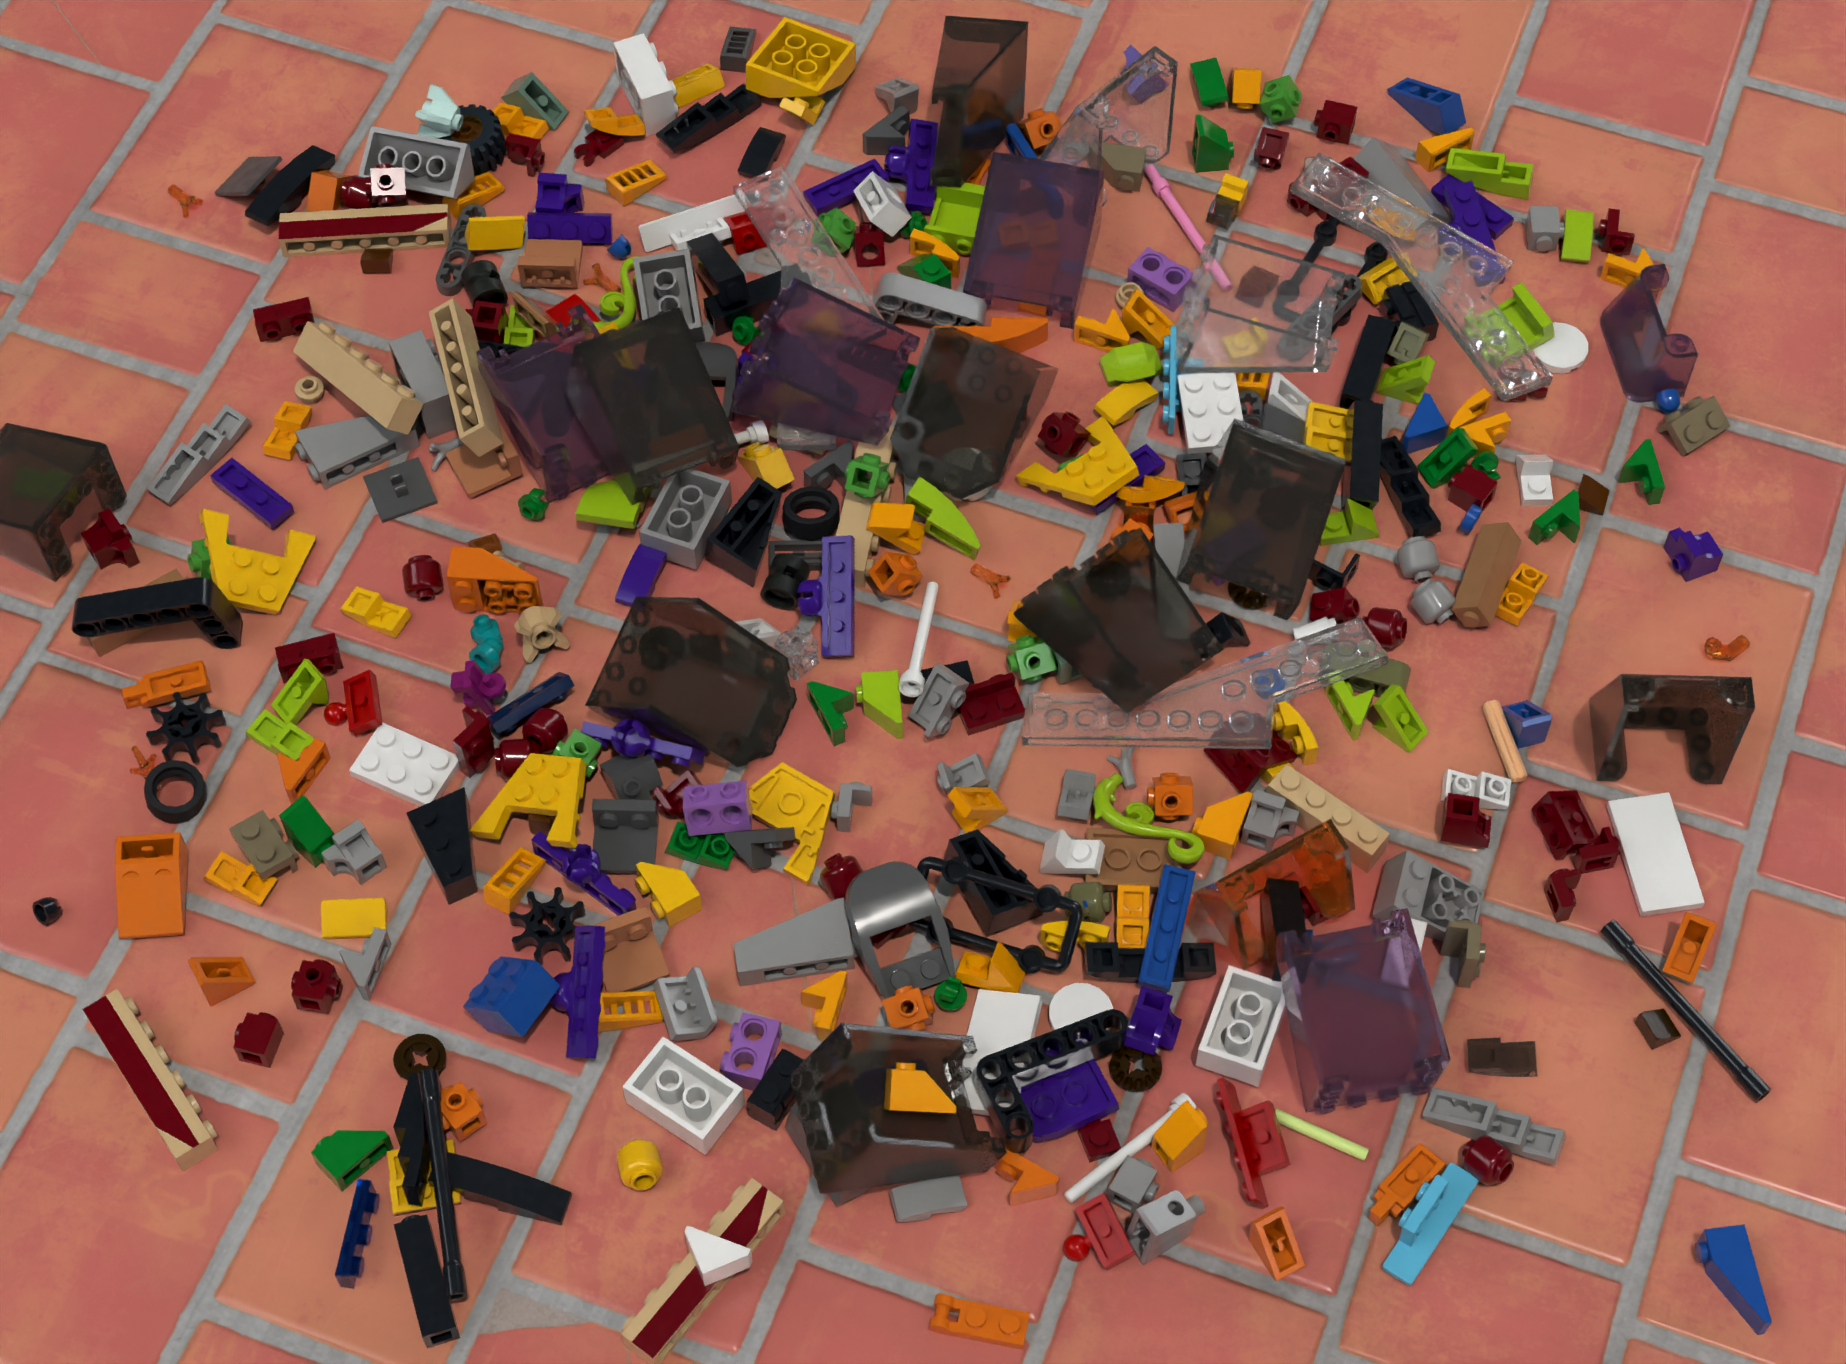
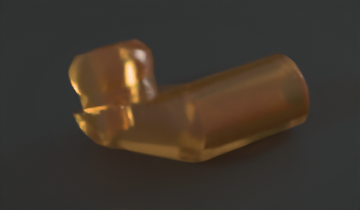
(1716, 650)

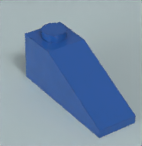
(1430, 105)
(1733, 1270)

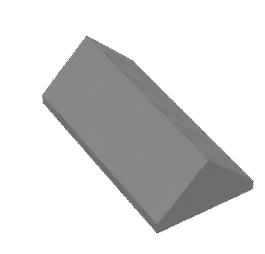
(429, 163)
(1394, 174)

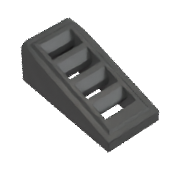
(729, 59)

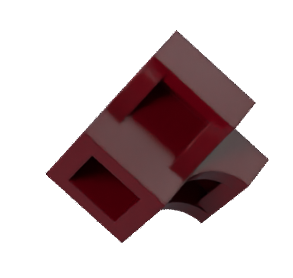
(489, 321)
(109, 541)
(1464, 821)

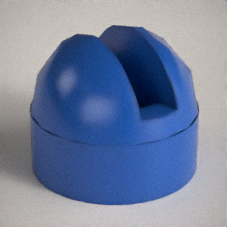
(620, 248)
(1668, 400)

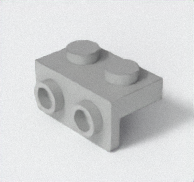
(940, 697)
(686, 1005)

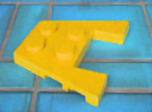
(1092, 475)
(249, 576)
(542, 787)
(797, 801)

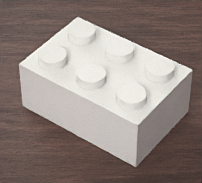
(645, 83)
(1242, 1026)
(684, 1095)

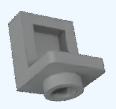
(965, 773)
(850, 794)
(1077, 794)

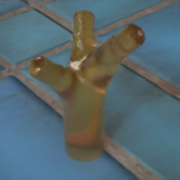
(183, 198)
(602, 280)
(989, 577)
(145, 765)

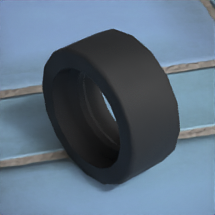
(811, 527)
(174, 769)

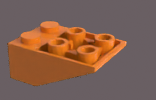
(489, 583)
(151, 885)

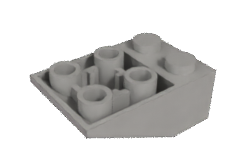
(1428, 894)

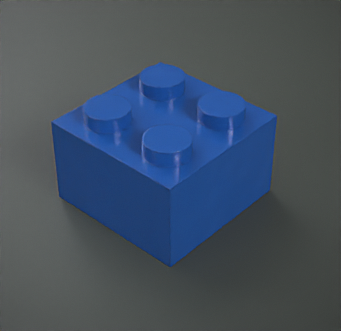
(511, 995)

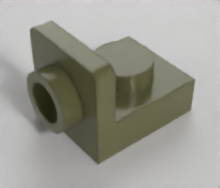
(1407, 343)

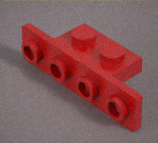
(1256, 1139)

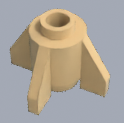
(539, 630)

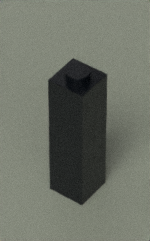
(718, 270)
(761, 294)
(1368, 360)
(1363, 453)
(1281, 913)
(426, 1280)

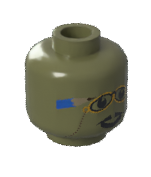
(1092, 899)

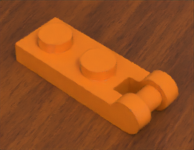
(980, 1322)

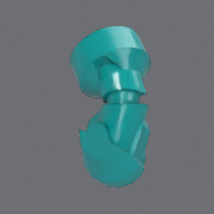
(490, 644)

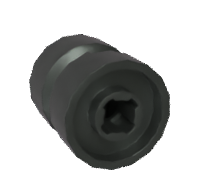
(483, 283)
(783, 581)

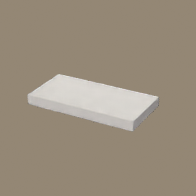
(1655, 854)
(996, 1024)

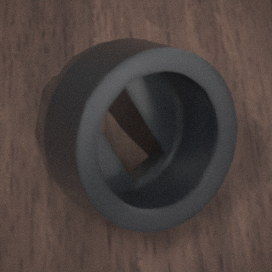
(46, 910)

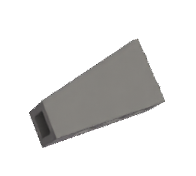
(349, 448)
(798, 947)

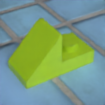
(1407, 380)
(1349, 525)
(299, 693)
(1350, 708)
(1399, 719)

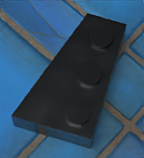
(745, 531)
(447, 843)
(992, 907)

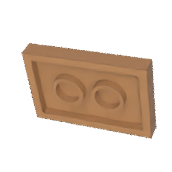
(1130, 858)

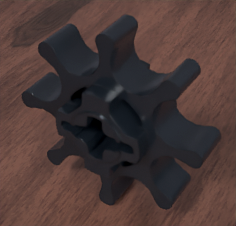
(186, 727)
(540, 934)

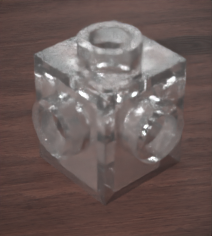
(800, 650)

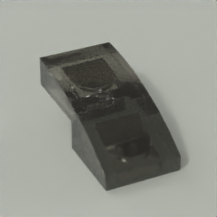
(1507, 1059)

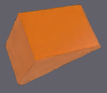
(325, 190)
(221, 976)
(1276, 1243)

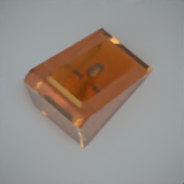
(1140, 513)

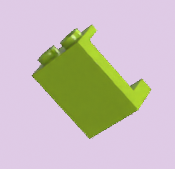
(956, 216)
(1527, 317)

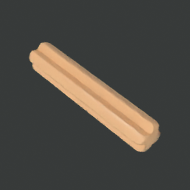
(1504, 741)

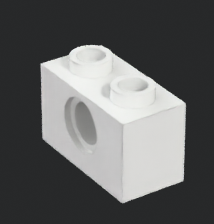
(882, 204)

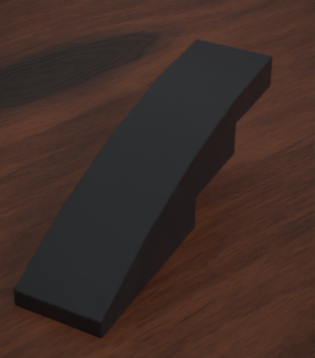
(708, 120)
(286, 188)
(1406, 490)
(413, 1142)
(507, 1189)

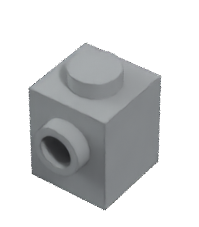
(1543, 228)
(1133, 1184)

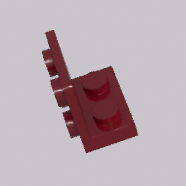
(1246, 766)

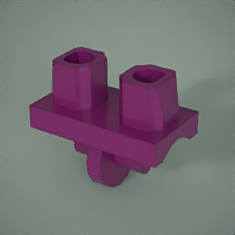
(478, 686)

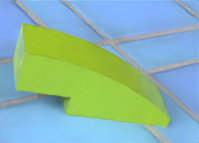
(1491, 172)
(943, 518)

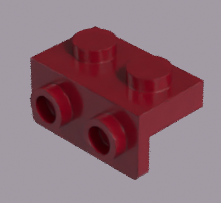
(475, 743)

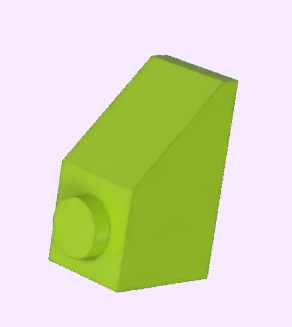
(882, 700)

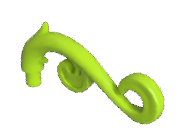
(627, 300)
(1143, 823)

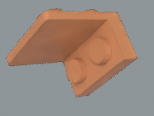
(550, 263)
(488, 470)
(631, 952)

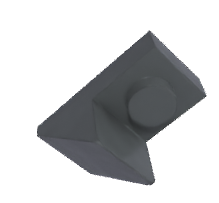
(887, 132)
(830, 467)
(756, 844)

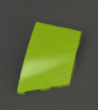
(609, 505)

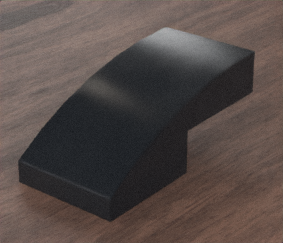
(761, 152)
(1190, 470)

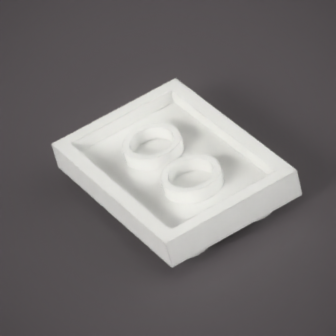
(1207, 408)
(405, 766)

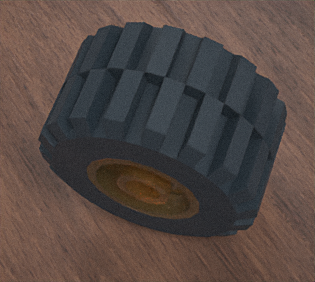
(483, 135)

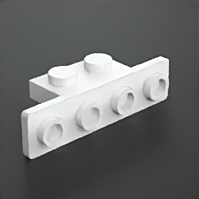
(690, 224)

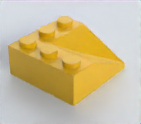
(799, 62)

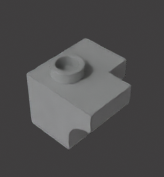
(1268, 821)
(354, 854)

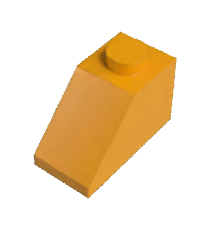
(1246, 86)
(1223, 824)
(914, 1091)

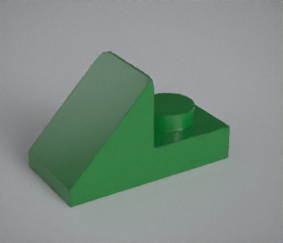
(1448, 458)
(1644, 468)
(1561, 517)
(829, 707)

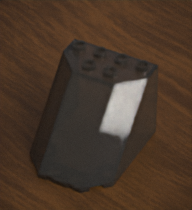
(967, 411)
(696, 680)

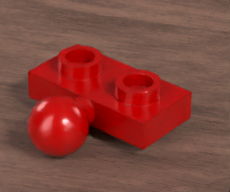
(361, 704)
(1103, 1233)

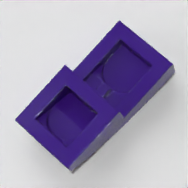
(640, 574)

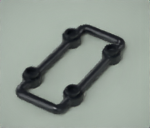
(1325, 236)
(1046, 899)

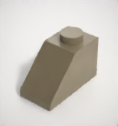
(1123, 165)

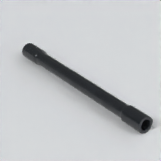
(1743, 1073)
(453, 1269)

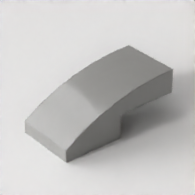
(928, 1197)

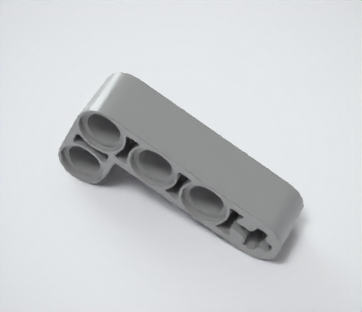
(926, 302)

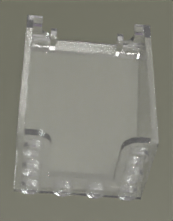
(1129, 109)
(1256, 312)

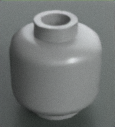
(1418, 559)
(1433, 601)

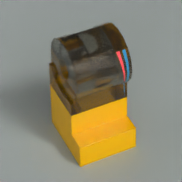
(1228, 201)

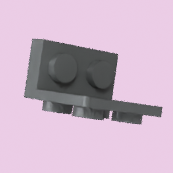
(625, 833)

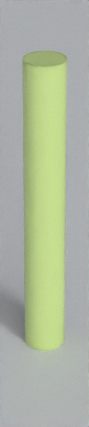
(1321, 1135)

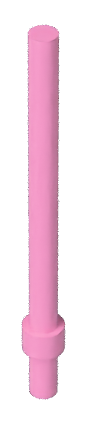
(1163, 189)

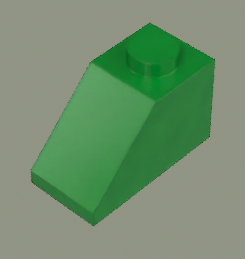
(1210, 146)
(928, 269)
(307, 830)
(350, 1154)

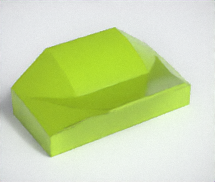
(1130, 363)

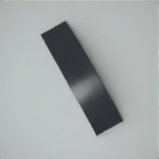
(1124, 964)

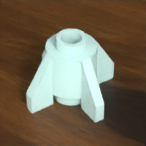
(440, 116)

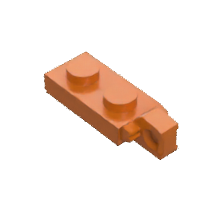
(160, 685)
(1404, 1182)

